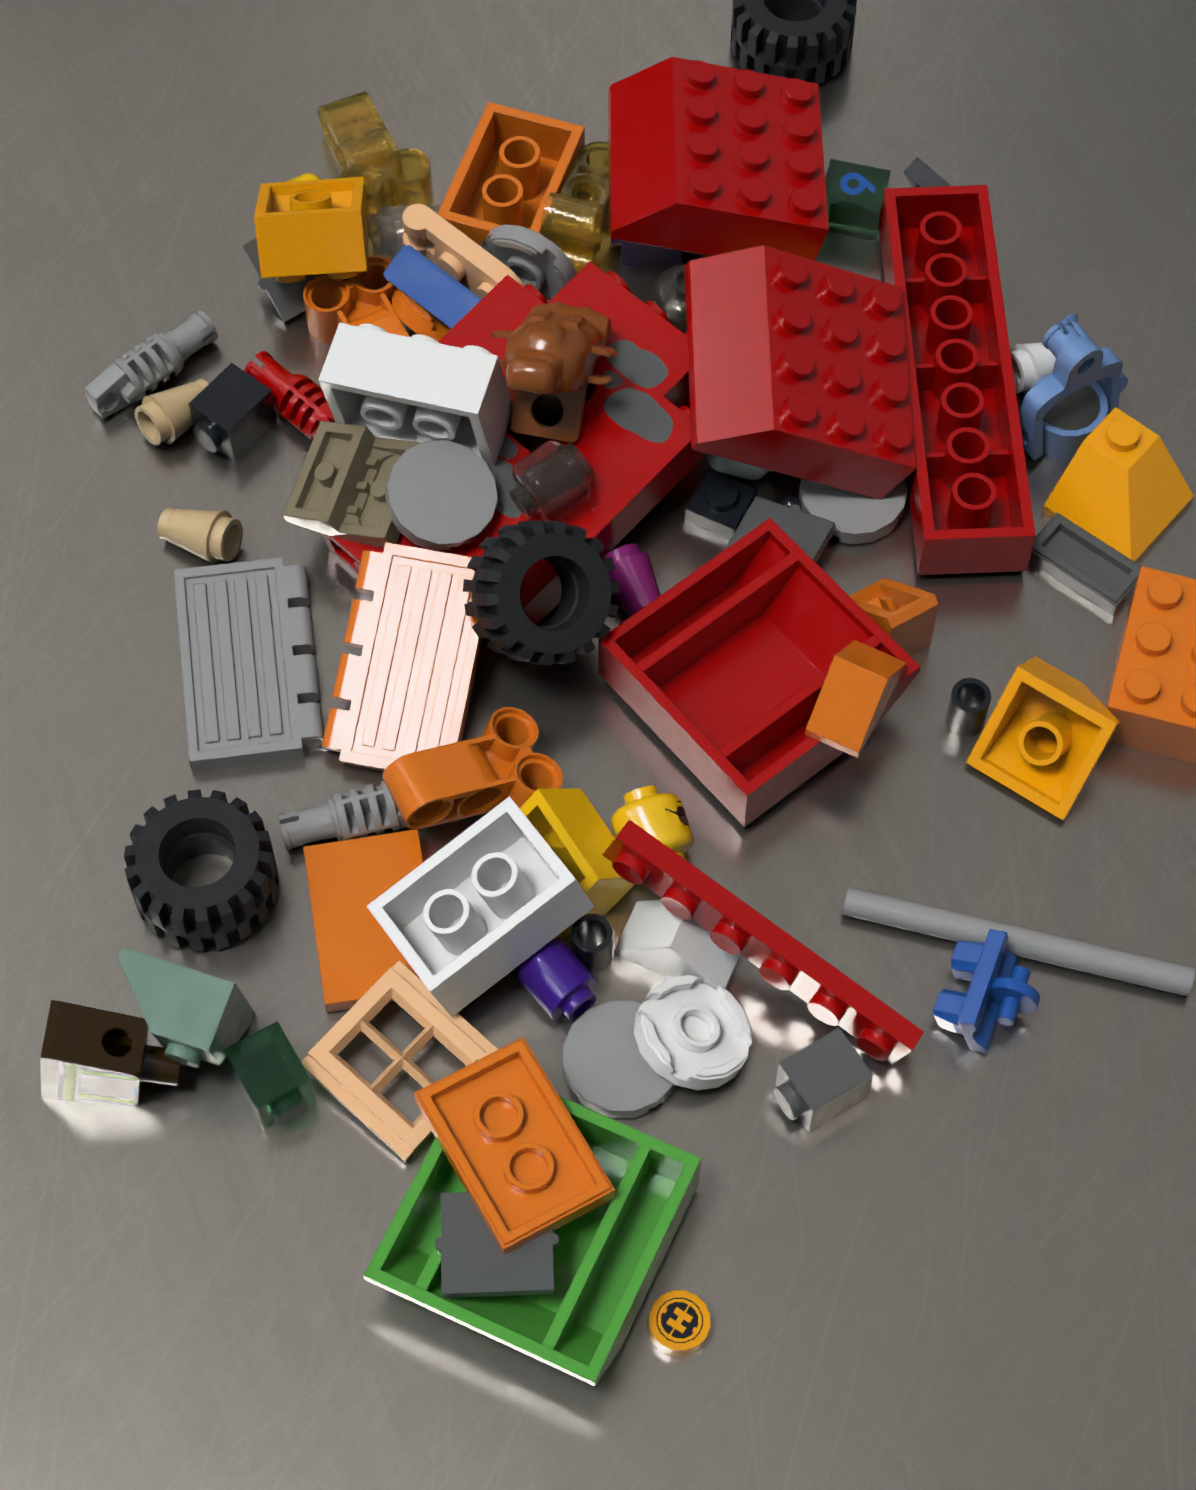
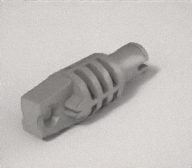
(150, 364)
(343, 817)

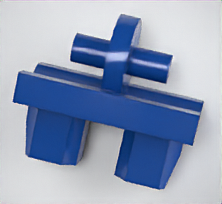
(994, 995)

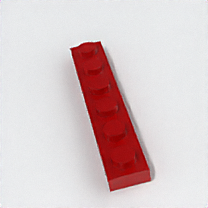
(779, 956)

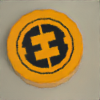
(679, 1323)

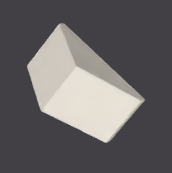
(673, 946)

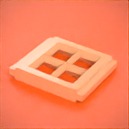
(365, 1098)

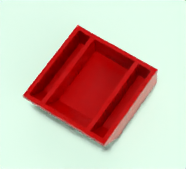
(716, 160)
(799, 369)
(736, 666)

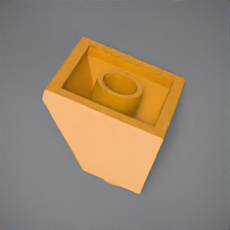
(1121, 486)
(1044, 737)

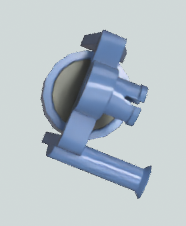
(1073, 397)

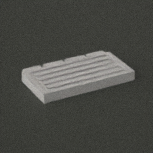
(247, 663)

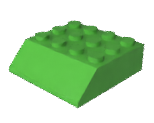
(600, 1262)

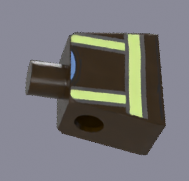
(99, 1056)

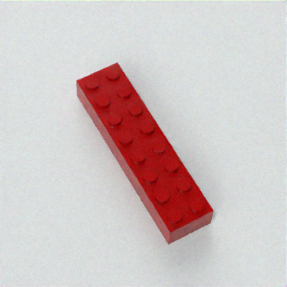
(969, 451)

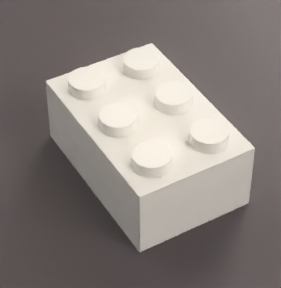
(417, 389)
(480, 906)

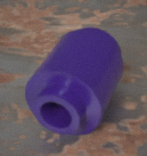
(558, 981)

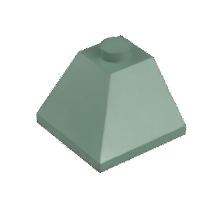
(185, 1008)

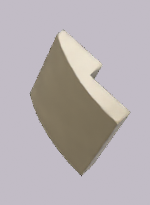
(345, 485)

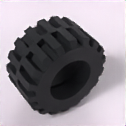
(793, 36)
(583, 601)
(190, 830)

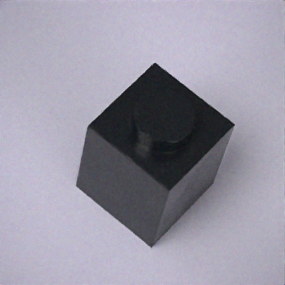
(232, 412)

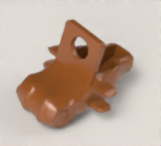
(554, 356)

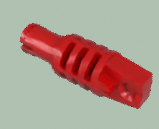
(294, 395)

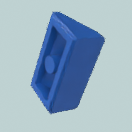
(430, 286)

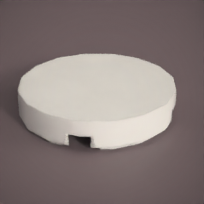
(692, 1032)

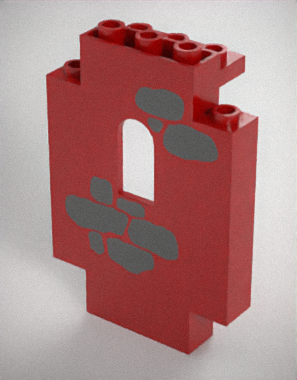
(630, 429)

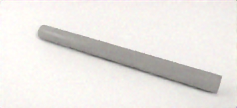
(1021, 941)

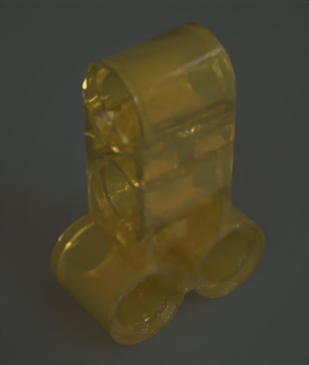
(368, 151)
(580, 213)

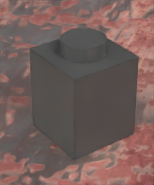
(822, 1081)

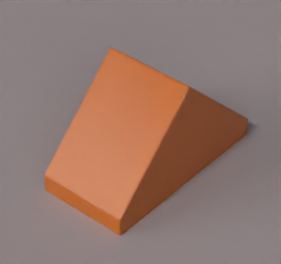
(900, 611)
(854, 697)

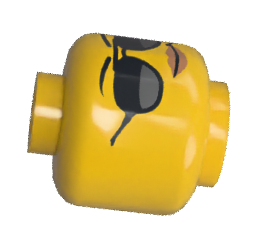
(658, 815)

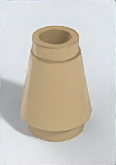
(167, 413)
(204, 533)

